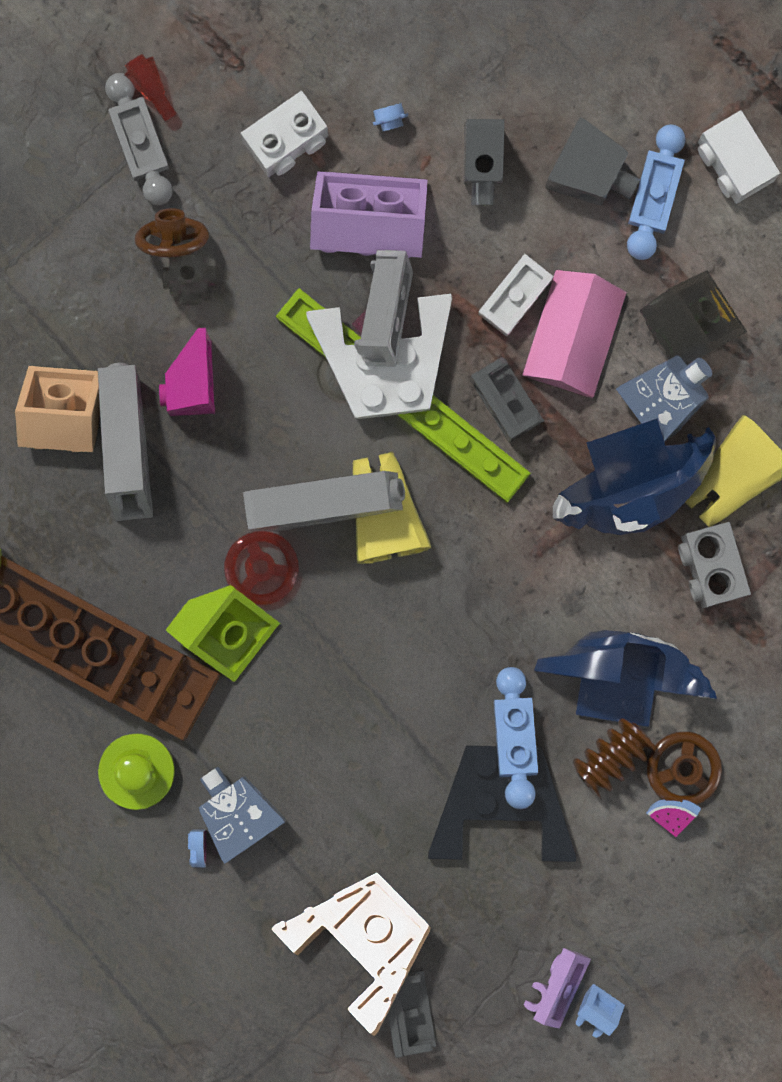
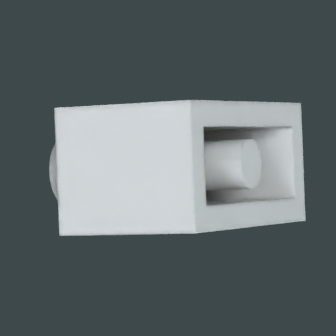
(737, 157)

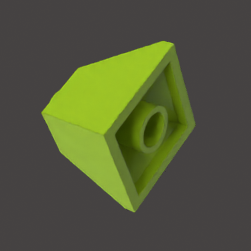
(223, 629)

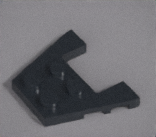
(480, 795)

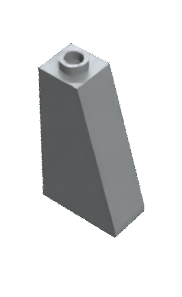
(124, 443)
(323, 501)

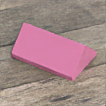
(575, 332)

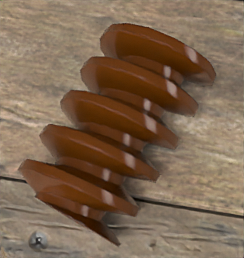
(613, 756)

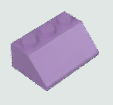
(368, 214)

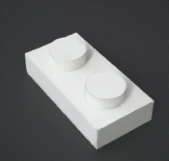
(515, 295)

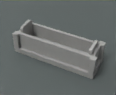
(385, 308)

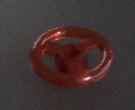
(250, 541)

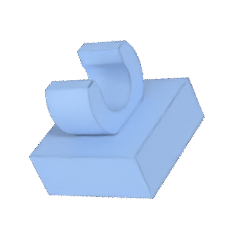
(600, 1010)

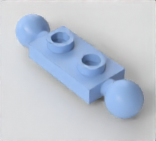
(656, 192)
(515, 738)

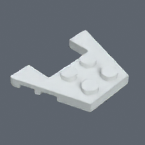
(386, 389)

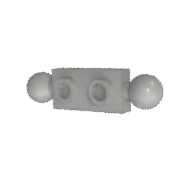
(138, 139)

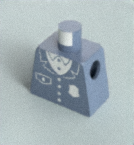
(668, 393)
(236, 814)

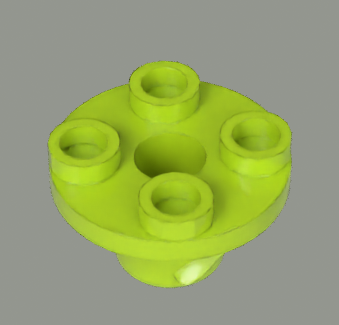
(136, 771)

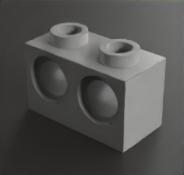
(724, 563)

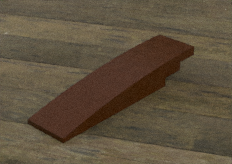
(101, 651)

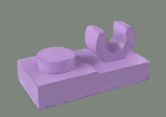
(565, 978)

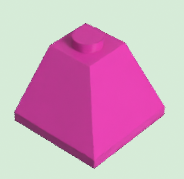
(190, 379)

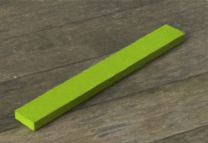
(439, 425)

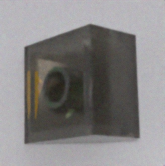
(693, 319)

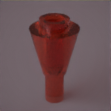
(147, 81)

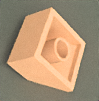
(58, 409)

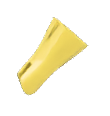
(739, 471)
(389, 532)

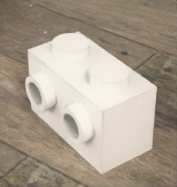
(285, 135)

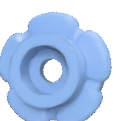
(389, 117)

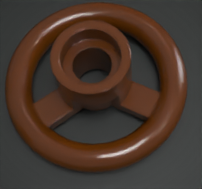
(172, 229)
(688, 742)

